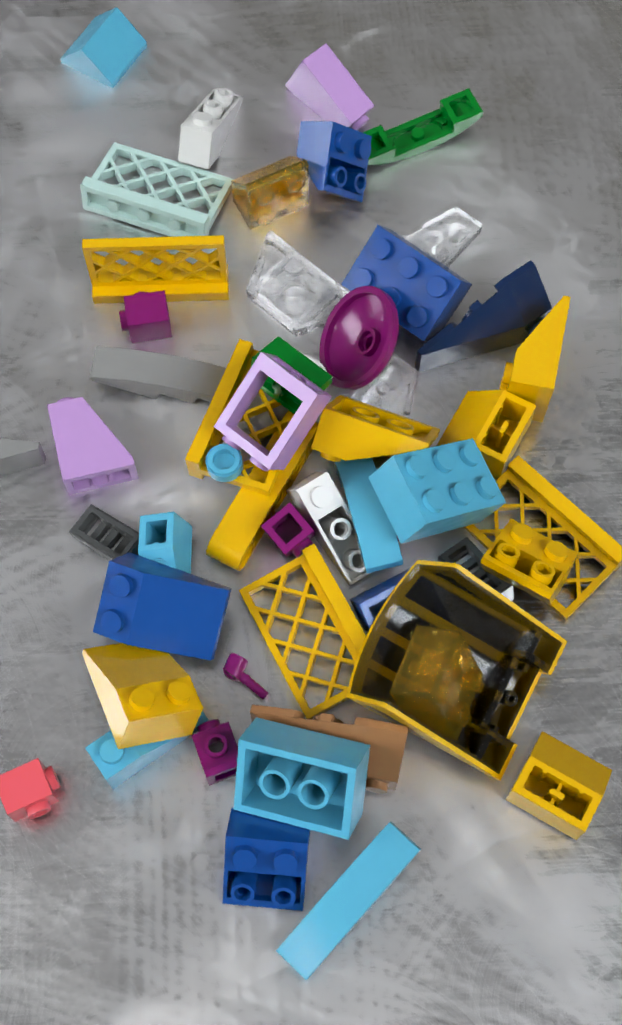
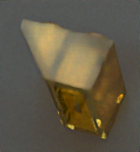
(272, 191)
(438, 680)

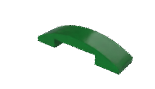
(426, 131)

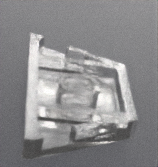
(292, 287)

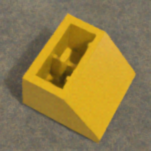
(495, 422)
(529, 561)
(560, 786)

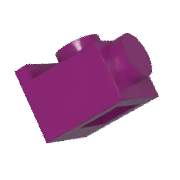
(217, 765)

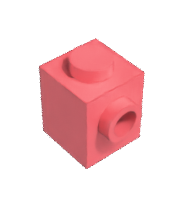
(29, 790)

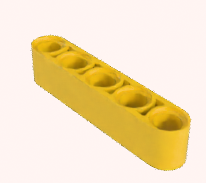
(241, 525)

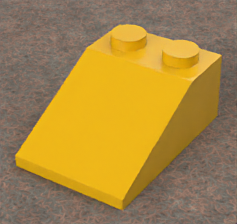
(537, 361)
(362, 431)
(142, 694)

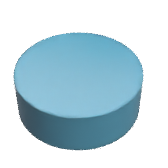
(224, 463)

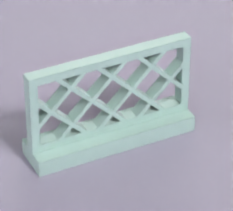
(148, 209)

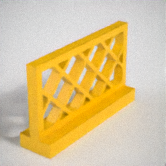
(180, 279)
(209, 436)
(569, 521)
(335, 607)

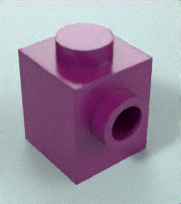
(146, 316)
(289, 531)

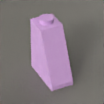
(330, 89)
(87, 448)

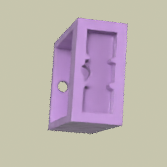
(313, 402)

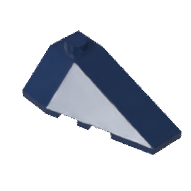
(491, 326)

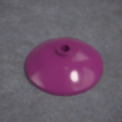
(359, 337)

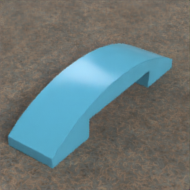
(373, 529)

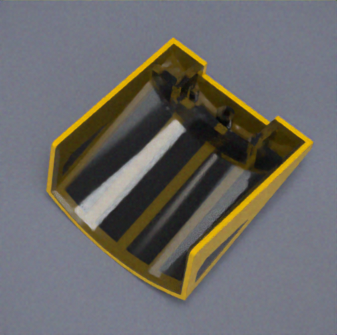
(502, 637)

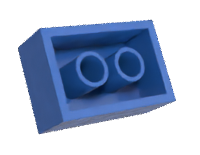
(420, 286)

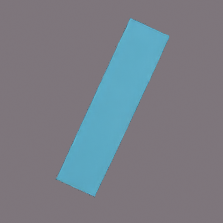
(348, 900)

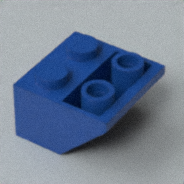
(335, 157)
(264, 862)

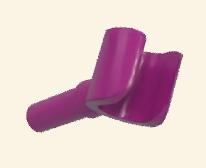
(234, 670)

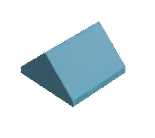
(106, 48)

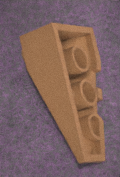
(385, 740)

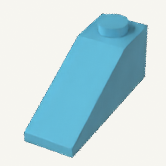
(121, 764)

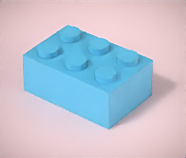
(436, 490)
(301, 777)

